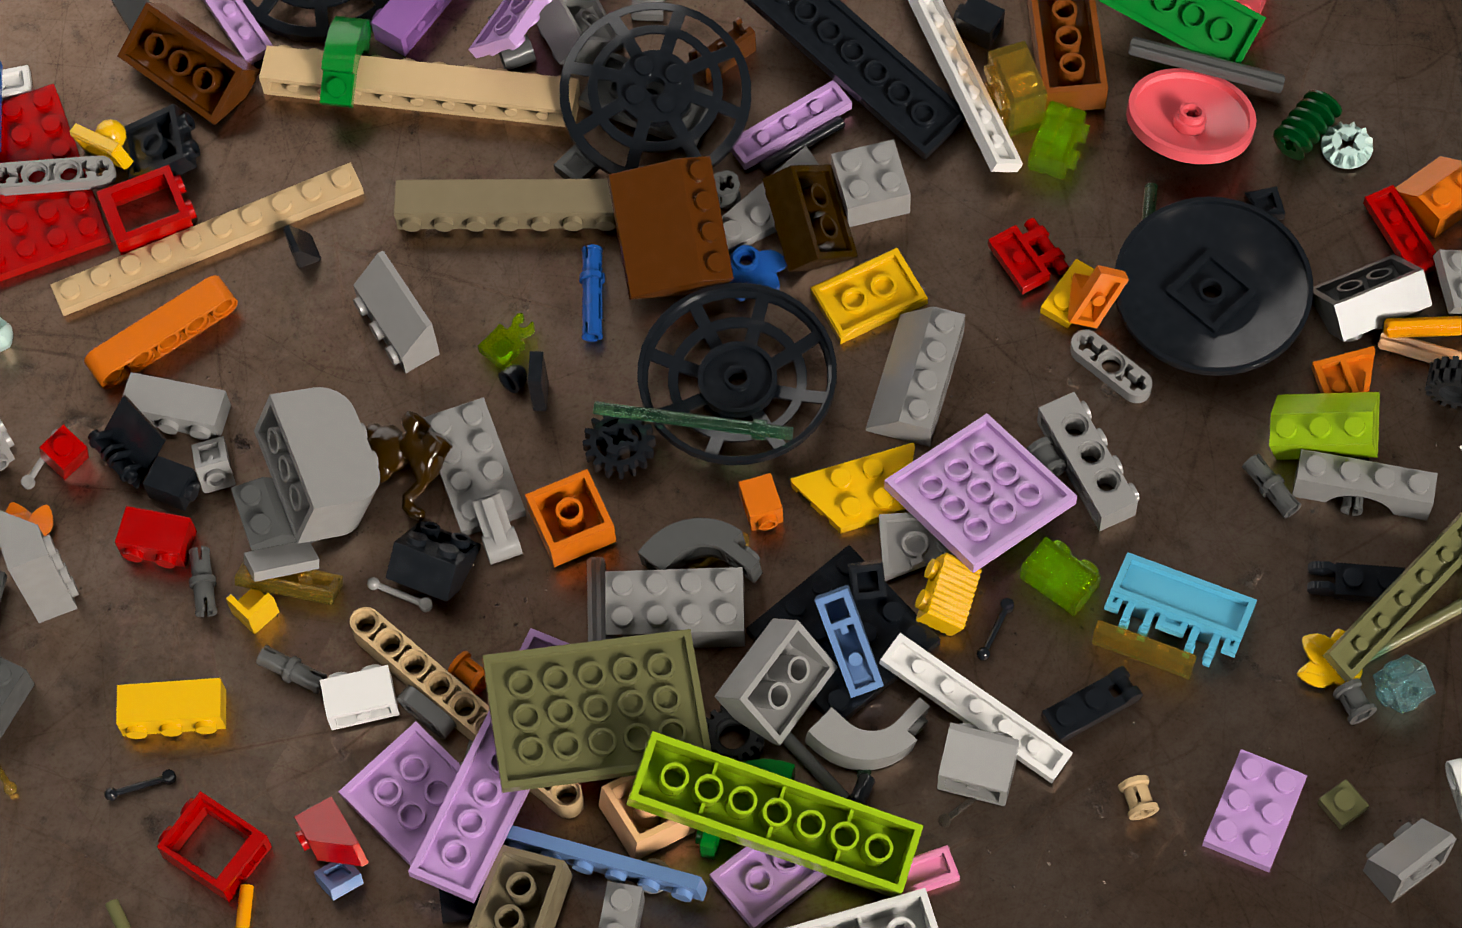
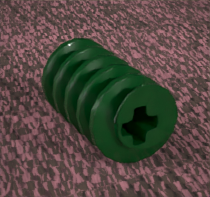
(1306, 124)

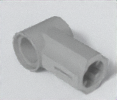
(498, 535)

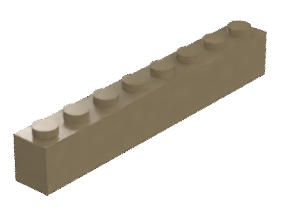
(503, 204)

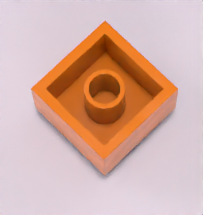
(570, 518)

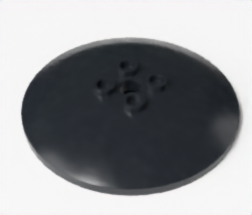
(1223, 246)

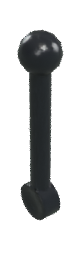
(1006, 606)
(167, 777)

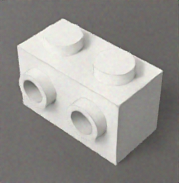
(359, 696)

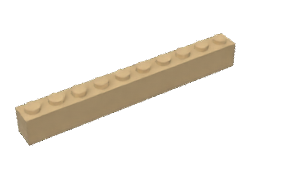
(425, 86)

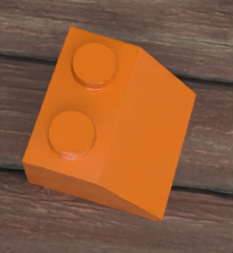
(1435, 195)

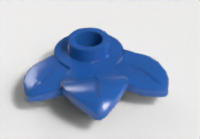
(761, 271)

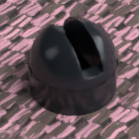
(513, 377)

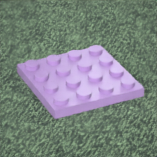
(980, 492)

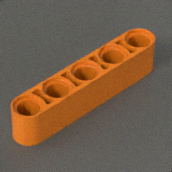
(160, 331)

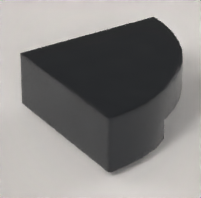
(1267, 200)

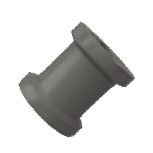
(729, 192)
(1046, 454)
(1354, 701)

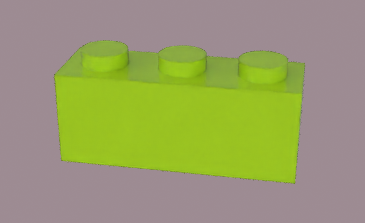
(1325, 424)

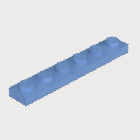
(614, 866)

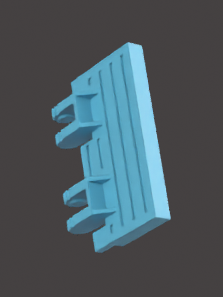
(1180, 604)

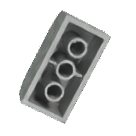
(318, 461)

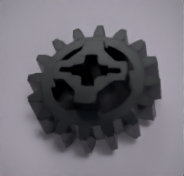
(622, 448)

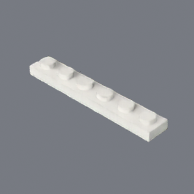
(974, 705)

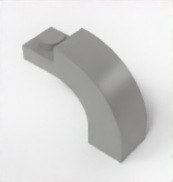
(863, 749)

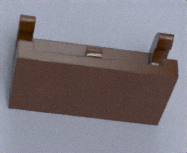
(743, 38)

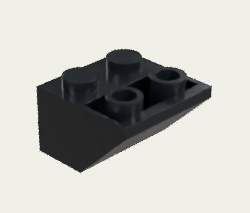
(432, 560)

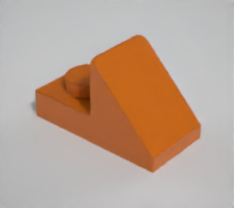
(1094, 295)

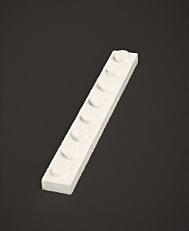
(967, 85)

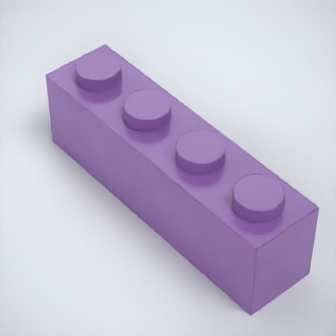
(405, 22)

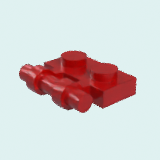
(1020, 259)

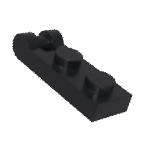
(1091, 705)

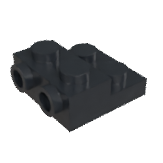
(162, 141)

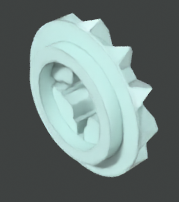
(1347, 157)

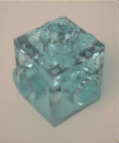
(1403, 684)

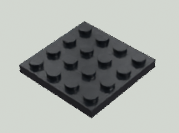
(881, 617)

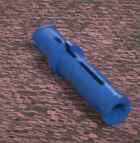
(592, 282)

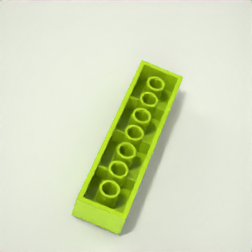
(775, 815)

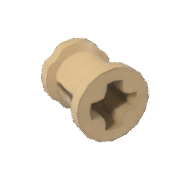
(1141, 809)

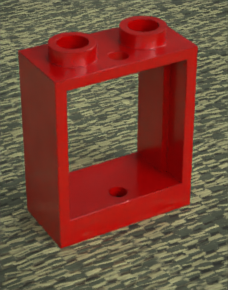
(138, 188)
(241, 864)

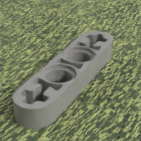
(53, 169)

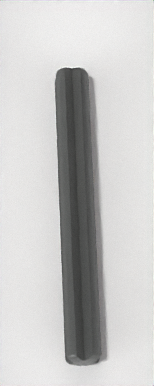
(1206, 64)

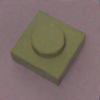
(1343, 804)

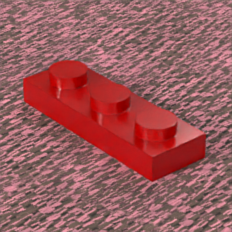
(1400, 228)

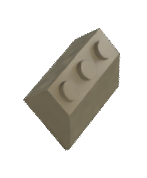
(522, 891)

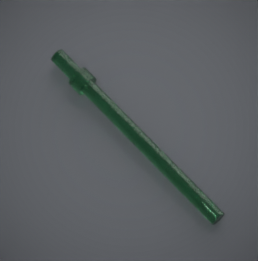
(758, 429)

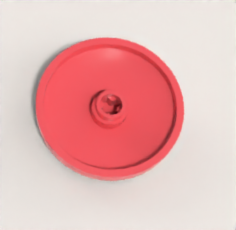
(1191, 116)

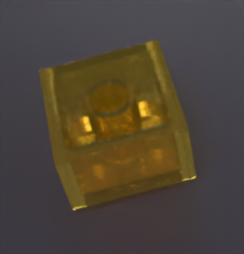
(1016, 88)

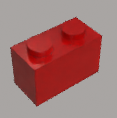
(155, 537)

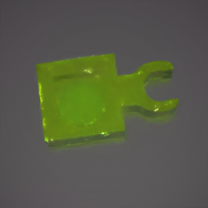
(506, 344)

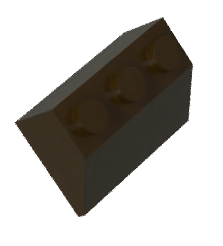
(809, 216)

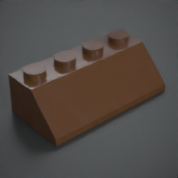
(214, 75)

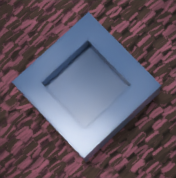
(338, 879)

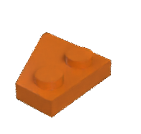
(1345, 372)

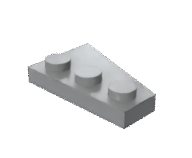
(906, 544)

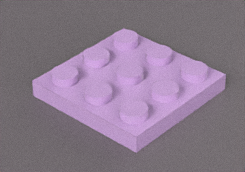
(403, 789)

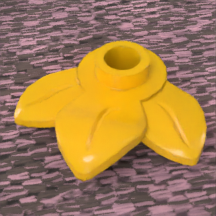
(1318, 670)

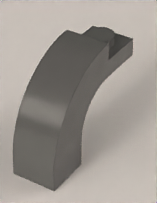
(697, 539)

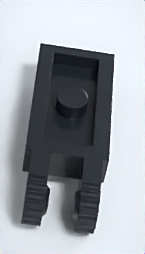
(1351, 580)

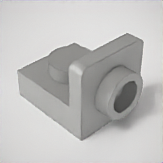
(213, 464)

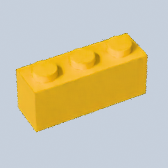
(171, 707)

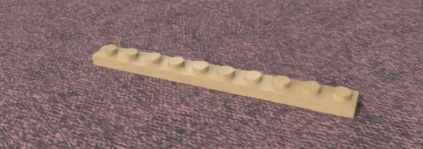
(207, 239)

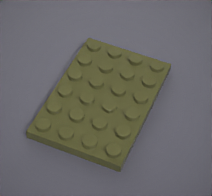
(591, 707)

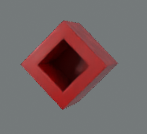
(64, 452)

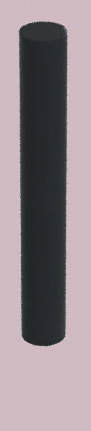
(808, 140)

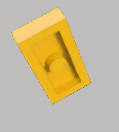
(1057, 303)

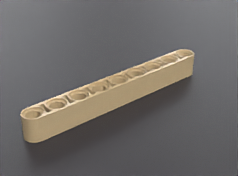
(452, 701)

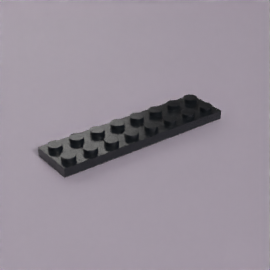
(867, 69)

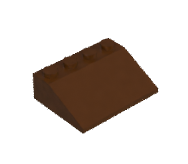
(670, 228)

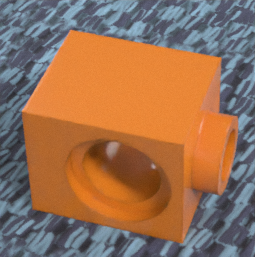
(761, 502)

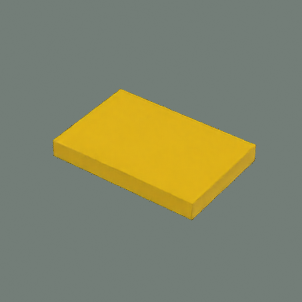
(869, 295)

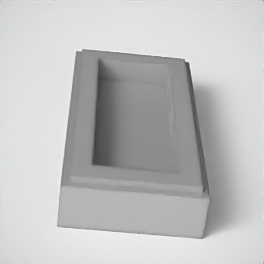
(281, 561)

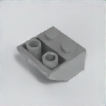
(978, 763)

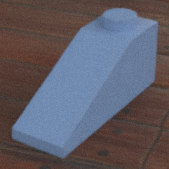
(849, 641)

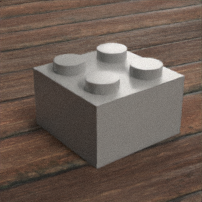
(871, 183)

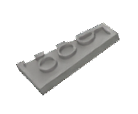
(752, 217)

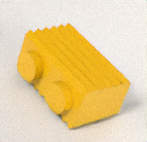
(947, 594)

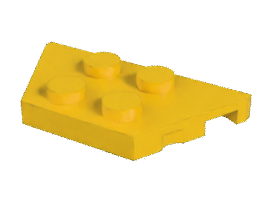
(854, 490)

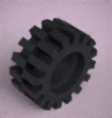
(1445, 381)
(721, 720)

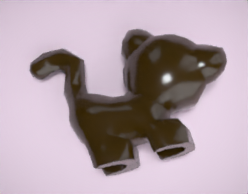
(417, 445)

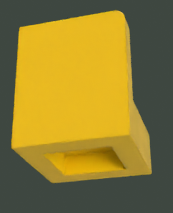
(253, 609)

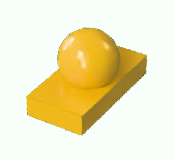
(105, 141)

